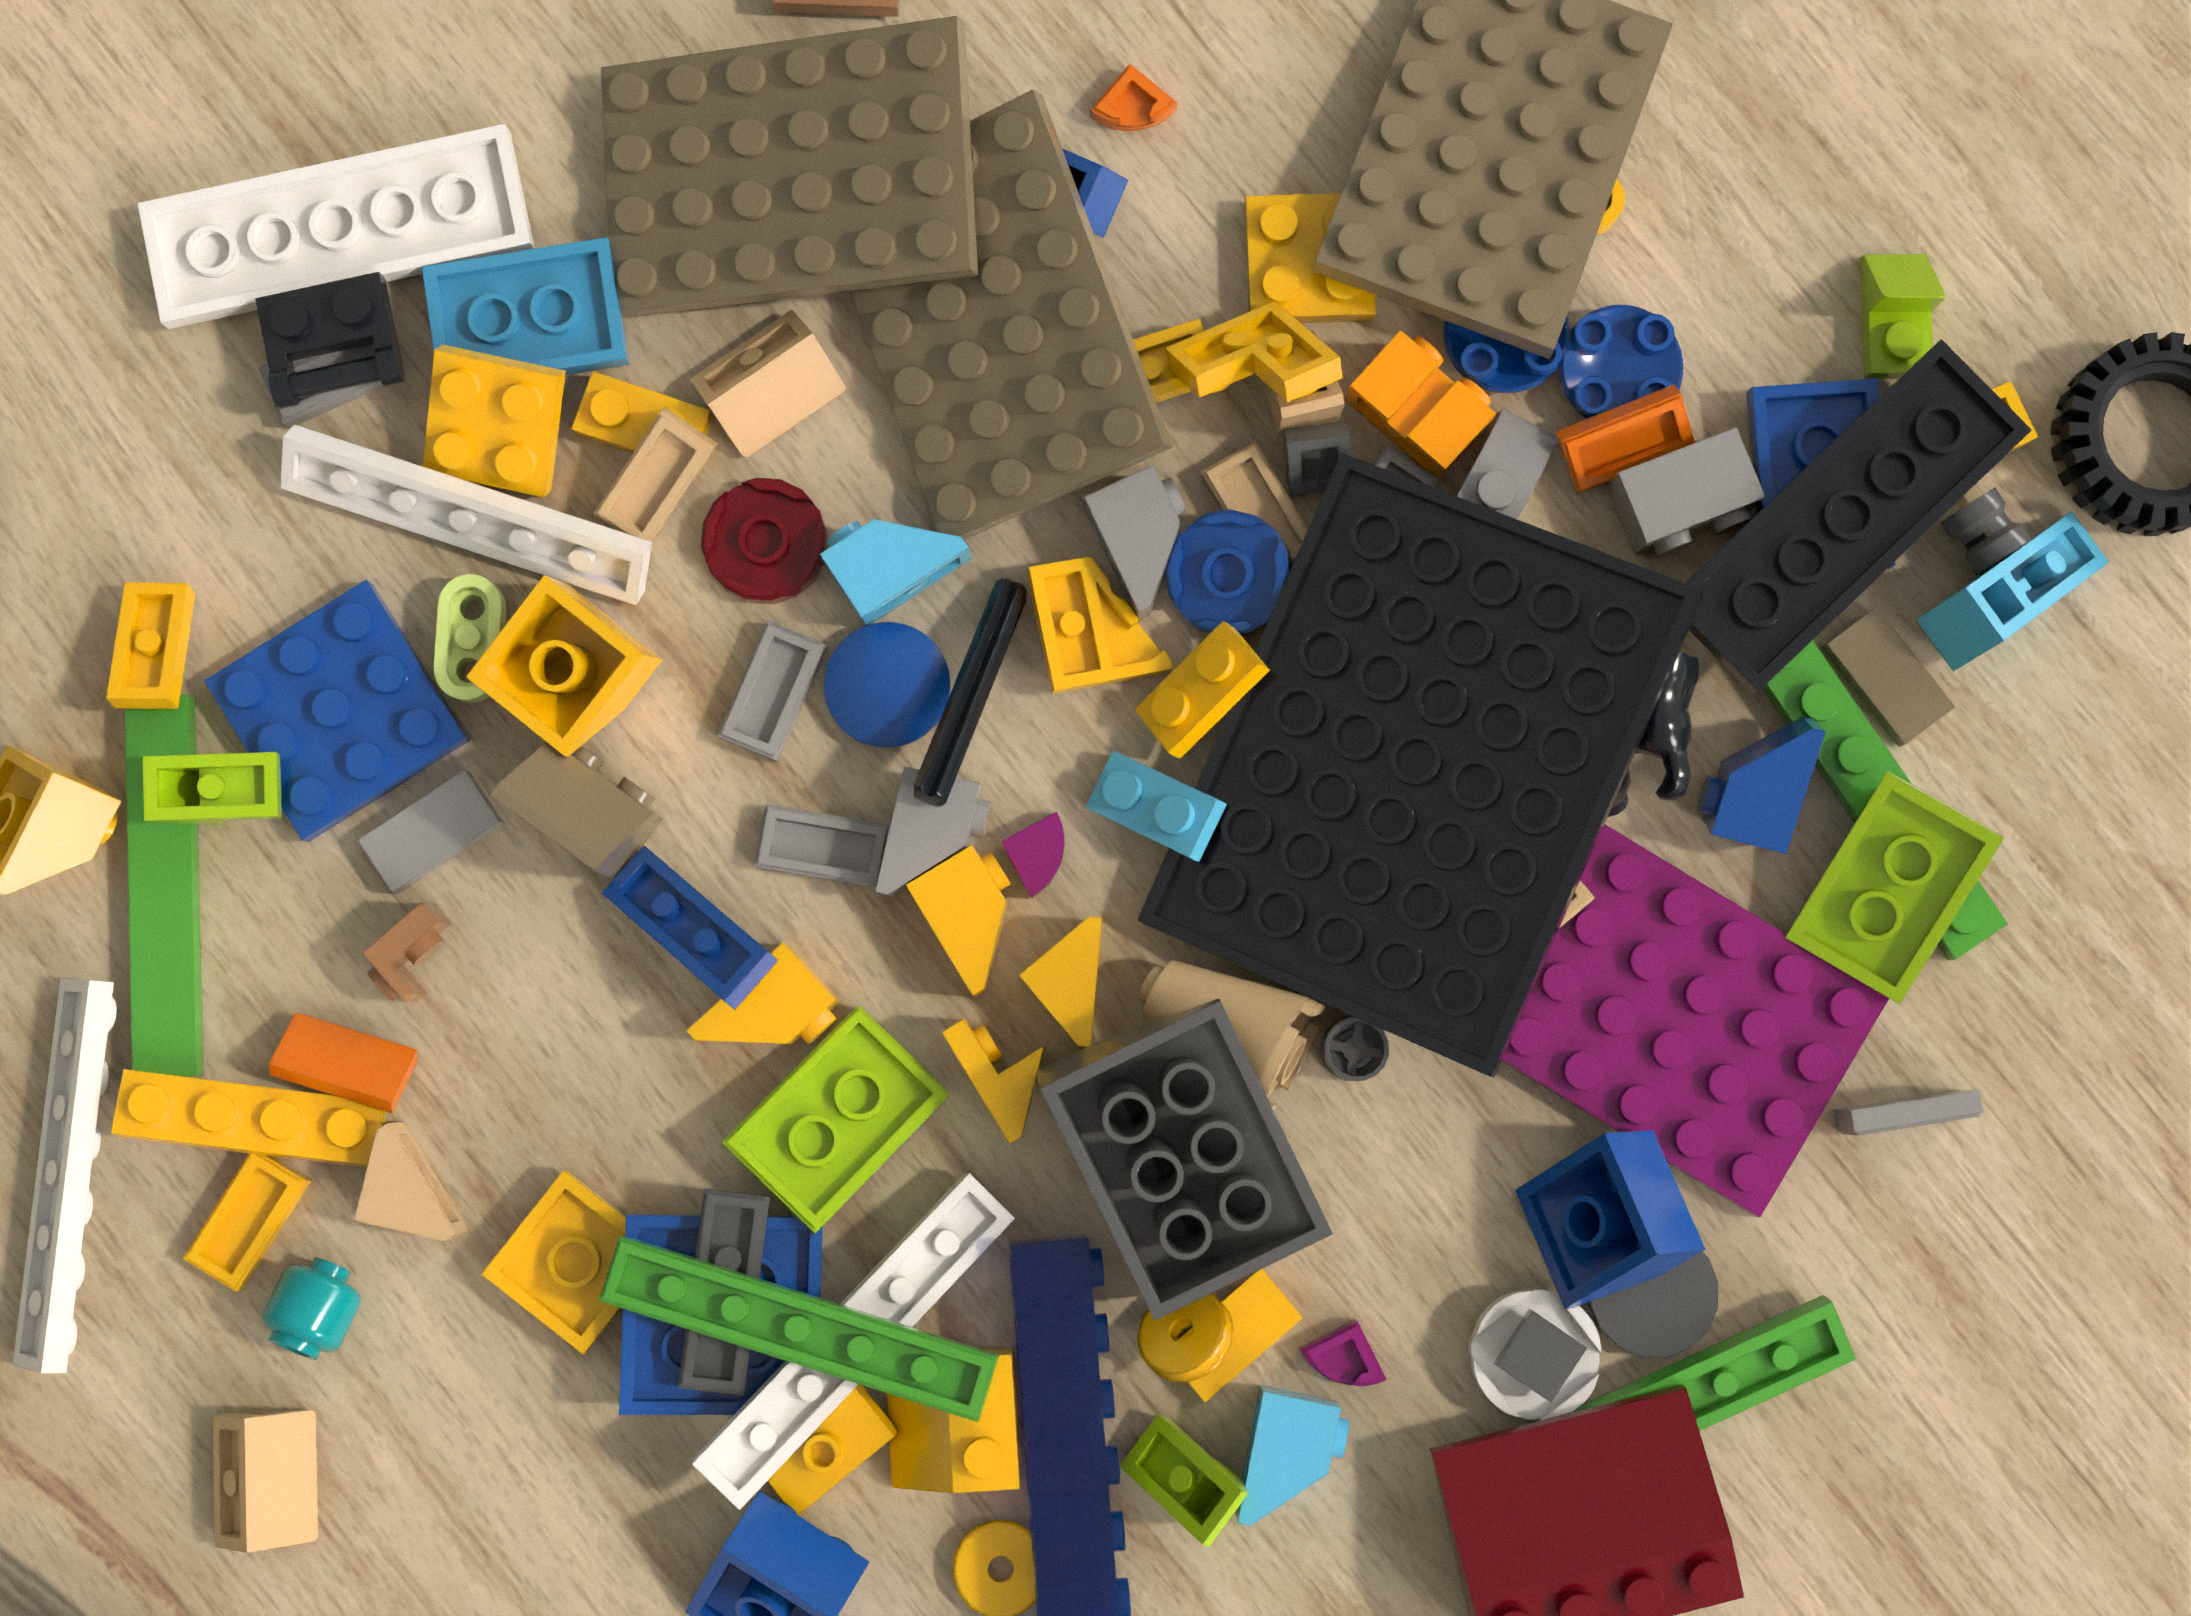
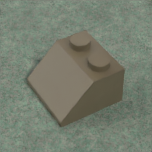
(580, 807)

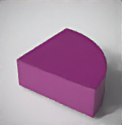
(1037, 853)
(1344, 1356)

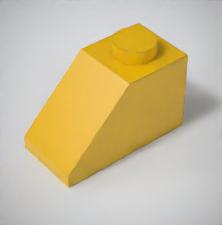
(965, 911)
(779, 1010)

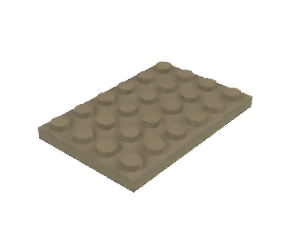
(1493, 160)
(790, 168)
(1027, 370)

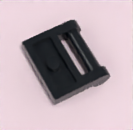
(328, 321)

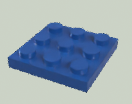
(340, 708)
(655, 1348)

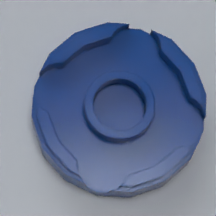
(1228, 571)

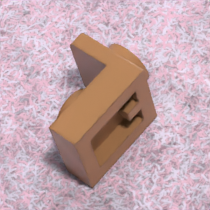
(408, 940)

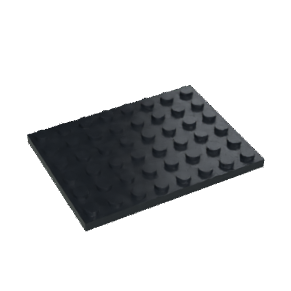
(1423, 760)

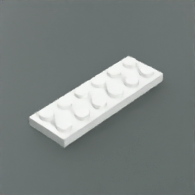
(334, 222)

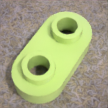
(463, 639)

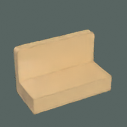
(769, 383)
(265, 1480)

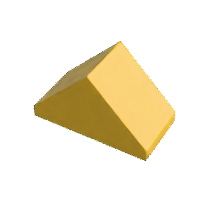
(1068, 979)

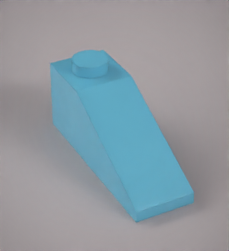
(2012, 592)

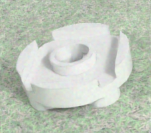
(1494, 1330)

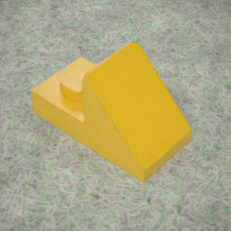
(1004, 1093)

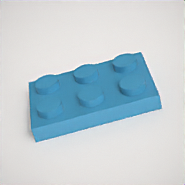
(532, 306)

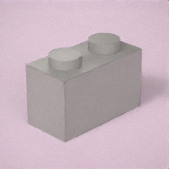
(1686, 493)

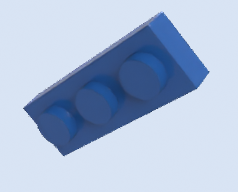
(690, 927)

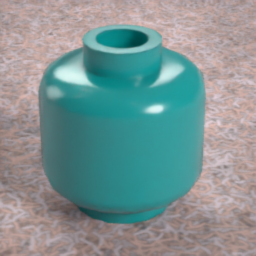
(311, 1308)

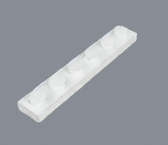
(464, 514)
(63, 1172)
(897, 1289)

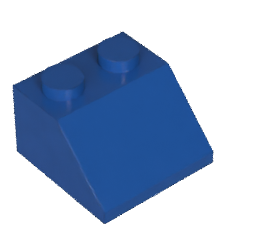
(1609, 1217)
(778, 1568)

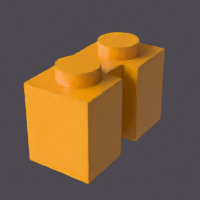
(1420, 405)

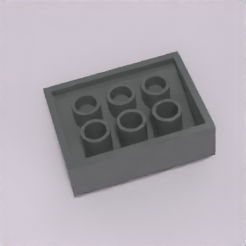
(1183, 1155)

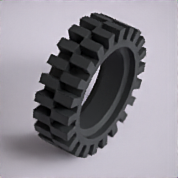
(2084, 445)

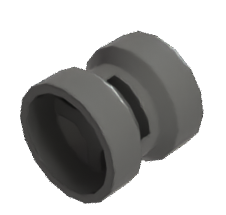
(1976, 518)
(1364, 1050)

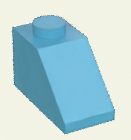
(889, 564)
(1288, 1448)

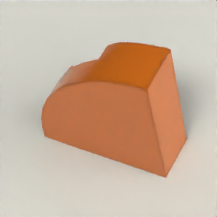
(1133, 103)

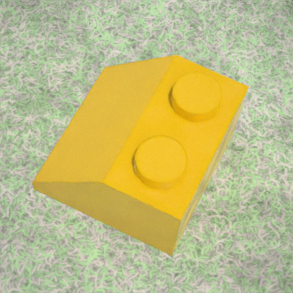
(563, 666)
(955, 1453)

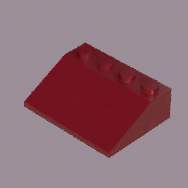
(1590, 1514)

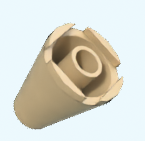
(1267, 1020)

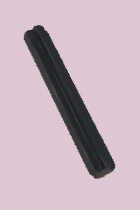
(970, 693)

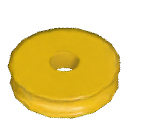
(1199, 1352)
(976, 1584)

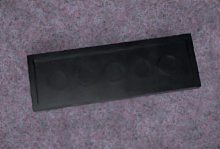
(1850, 515)

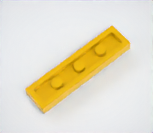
(245, 1118)

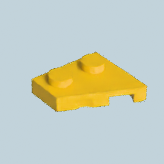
(1087, 630)

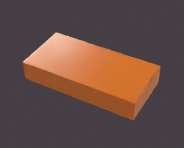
(1624, 438)
(343, 1062)

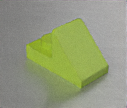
(1897, 311)
(211, 788)
(1185, 1479)

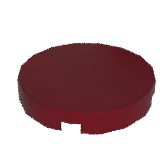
(764, 541)

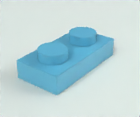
(1156, 806)

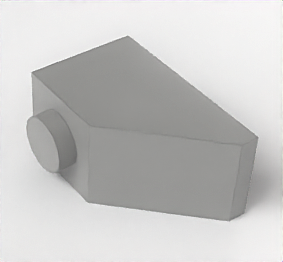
(1508, 465)
(1137, 531)
(927, 834)

